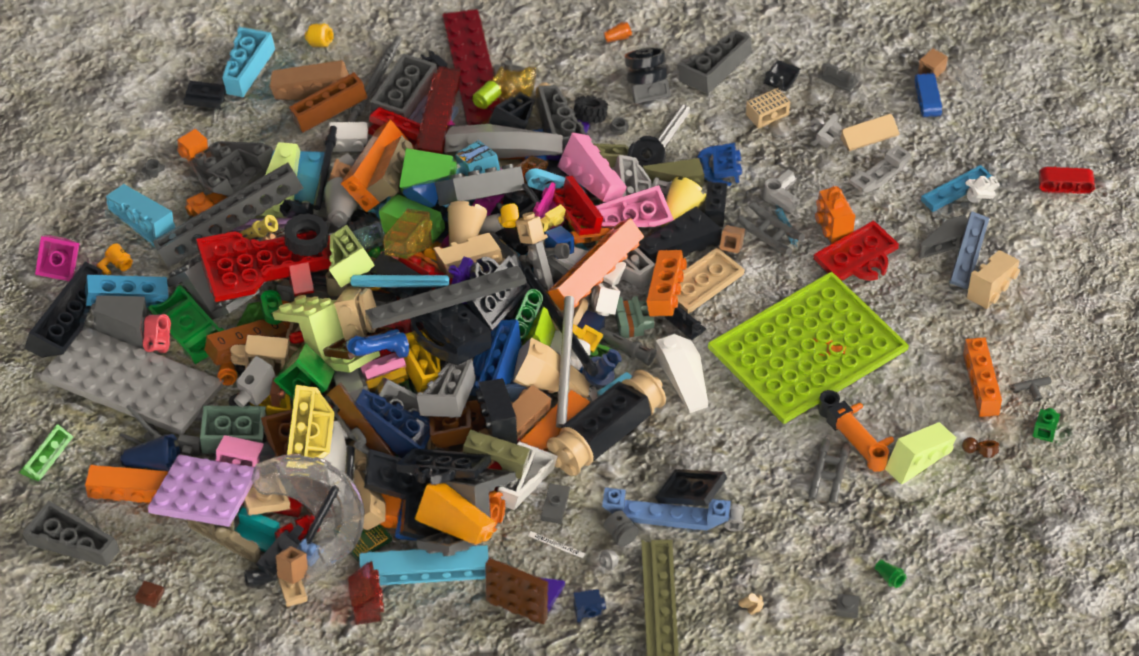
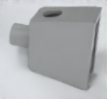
(255, 383)

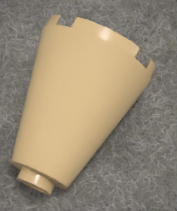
(464, 221)

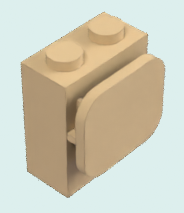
(351, 311)

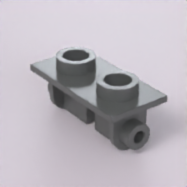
(841, 79)

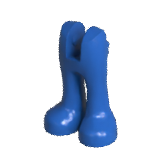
(390, 340)

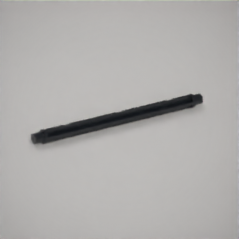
(556, 316)

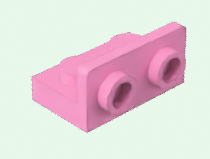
(382, 366)

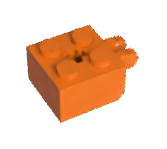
(834, 214)

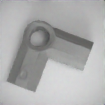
(776, 192)

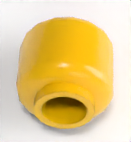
(319, 35)

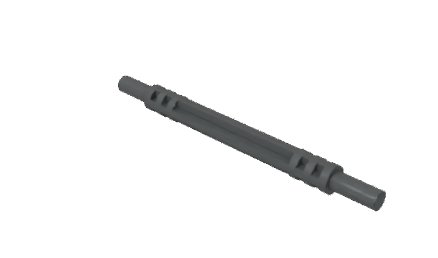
(375, 78)

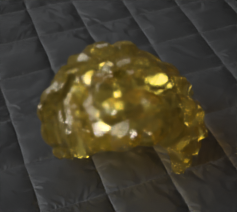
(514, 82)

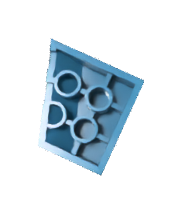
(308, 174)

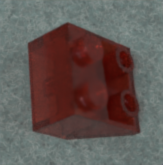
(366, 594)

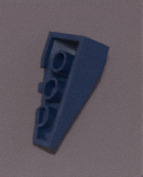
(395, 425)

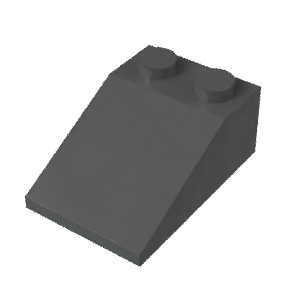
(397, 394)

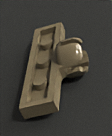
(228, 538)

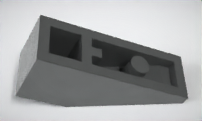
(944, 238)

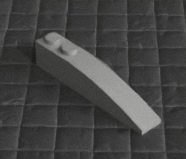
(503, 140)

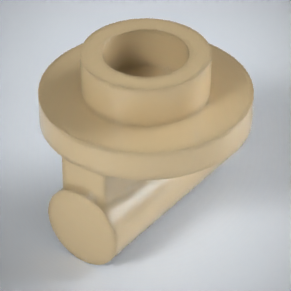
(752, 603)

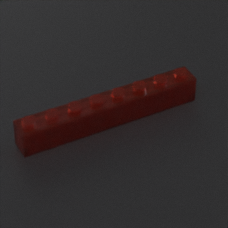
(438, 110)

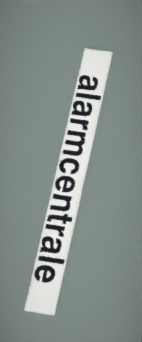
(556, 544)

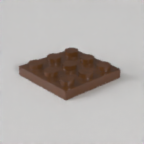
(516, 591)

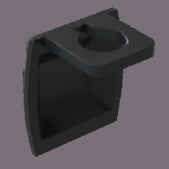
(781, 75)

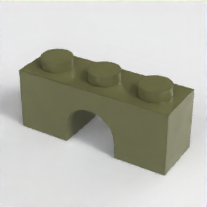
(507, 454)

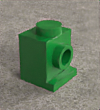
(1046, 420)

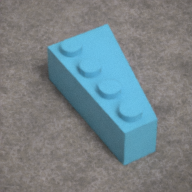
(247, 59)
(140, 213)

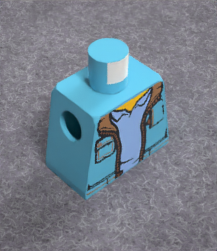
(476, 157)

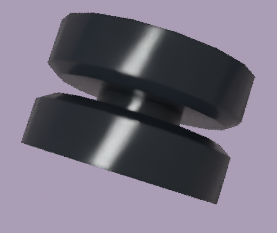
(646, 65)

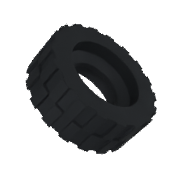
(306, 222)

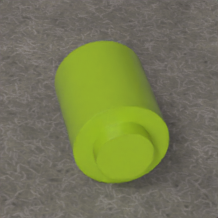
(486, 94)

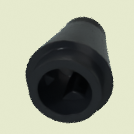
(256, 577)

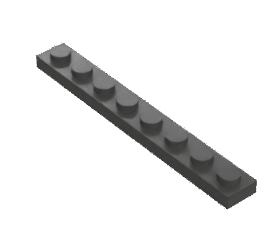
(445, 297)

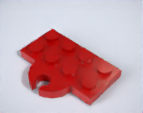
(858, 253)

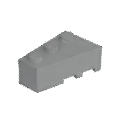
(638, 268)

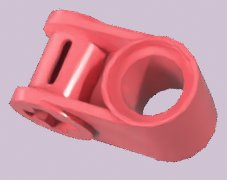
(156, 332)

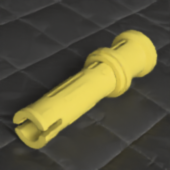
(265, 228)

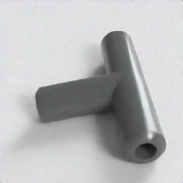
(1033, 386)

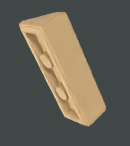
(869, 132)

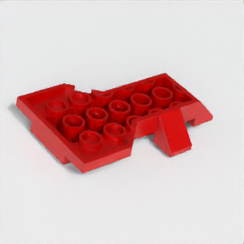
(241, 265)

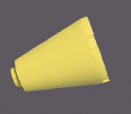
(683, 197)

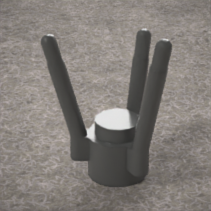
(152, 432)

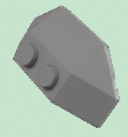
(631, 174)

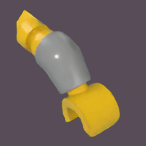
(506, 219)

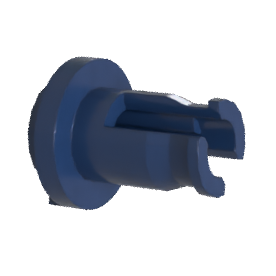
(605, 366)

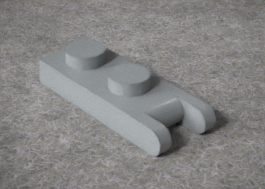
(540, 263)

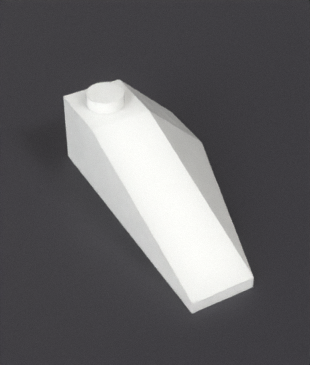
(684, 369)

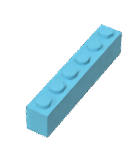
(423, 567)

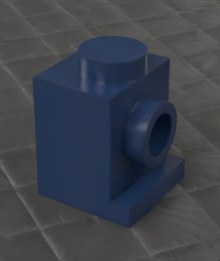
(588, 604)

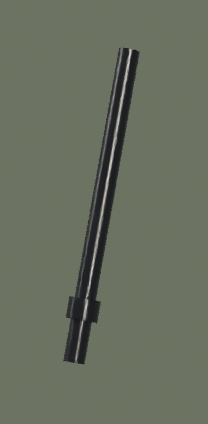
(330, 143)

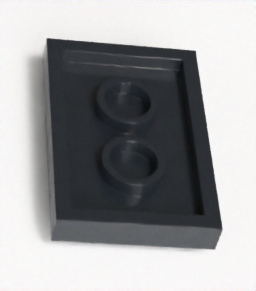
(691, 487)

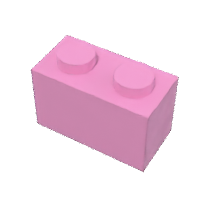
(239, 451)

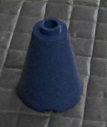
(152, 455)

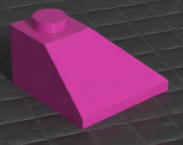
(57, 257)

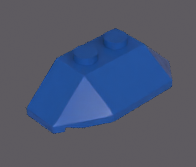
(502, 357)

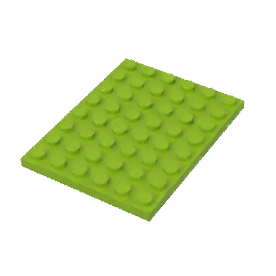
(782, 360)

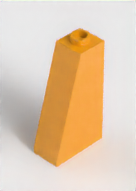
(453, 514)

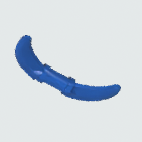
(704, 156)

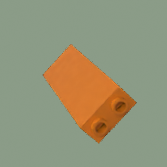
(363, 169)

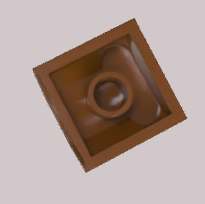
(450, 430)

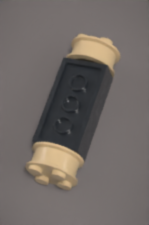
(606, 421)

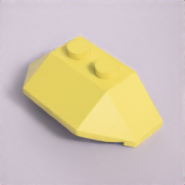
(310, 423)

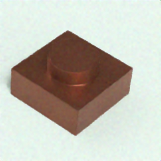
(276, 394)
(149, 594)

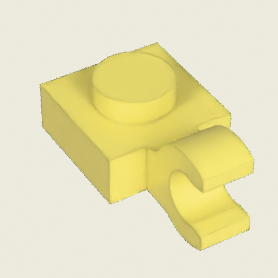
(553, 218)

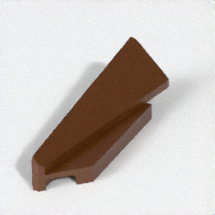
(355, 419)

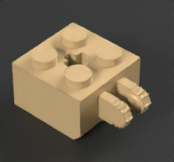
(270, 349)

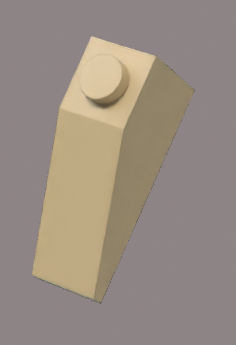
(373, 502)

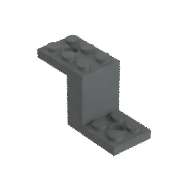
(196, 283)
(475, 492)

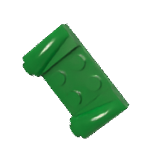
(188, 323)

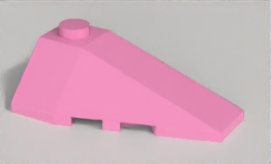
(645, 209)

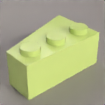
(347, 256)
(919, 451)

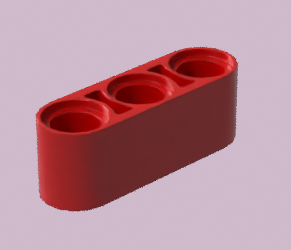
(1066, 180)

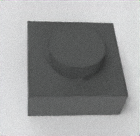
(847, 606)

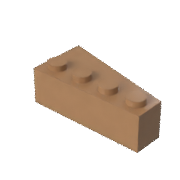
(306, 80)

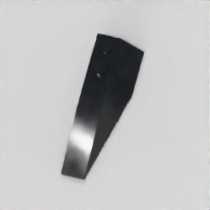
(63, 318)

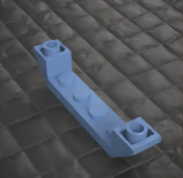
(667, 514)

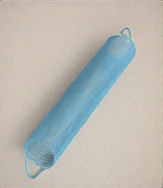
(785, 220)

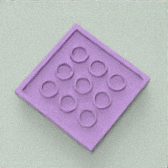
(202, 490)

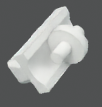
(981, 188)

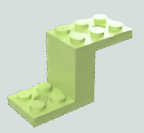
(320, 329)

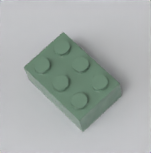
(233, 422)

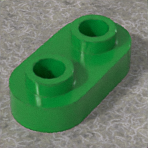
(270, 302)

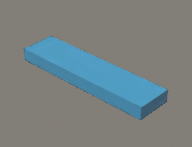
(952, 190)

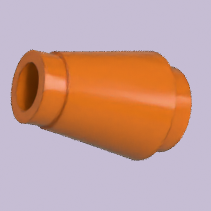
(618, 32)
(227, 373)

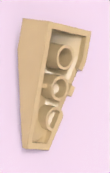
(540, 367)

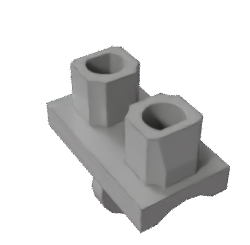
(823, 138)

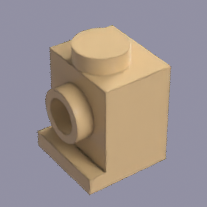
(530, 229)

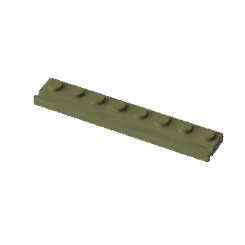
(659, 598)

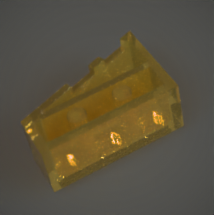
(409, 234)

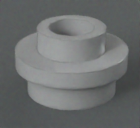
(608, 559)

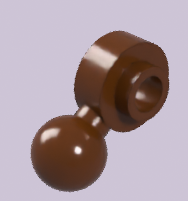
(987, 448)

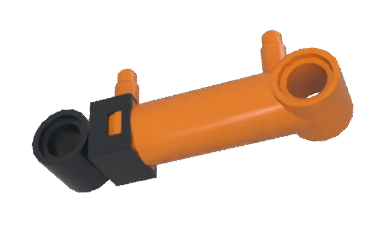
(840, 418)

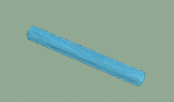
(399, 281)

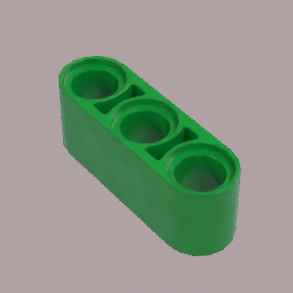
(528, 310)

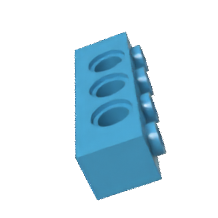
(152, 288)

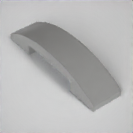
(883, 171)

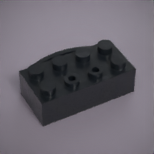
(455, 333)

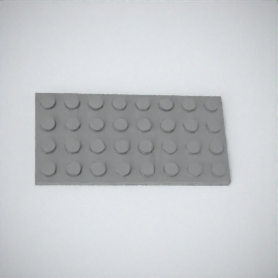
(125, 375)

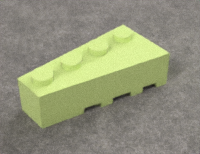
(283, 154)

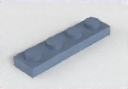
(969, 250)

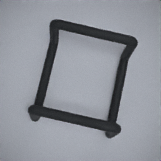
(532, 195)

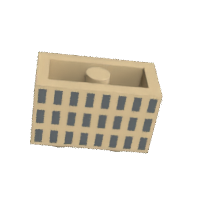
(767, 108)

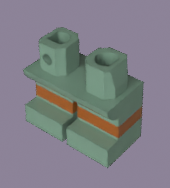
(630, 318)

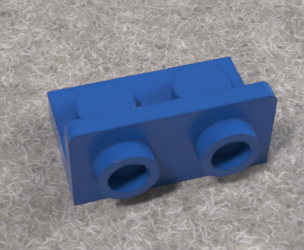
(726, 161)

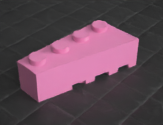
(590, 169)

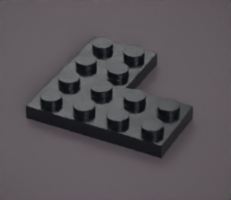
(383, 477)

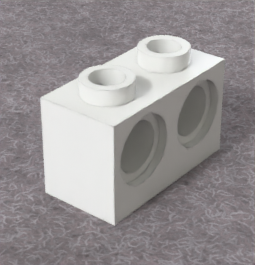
(605, 299)

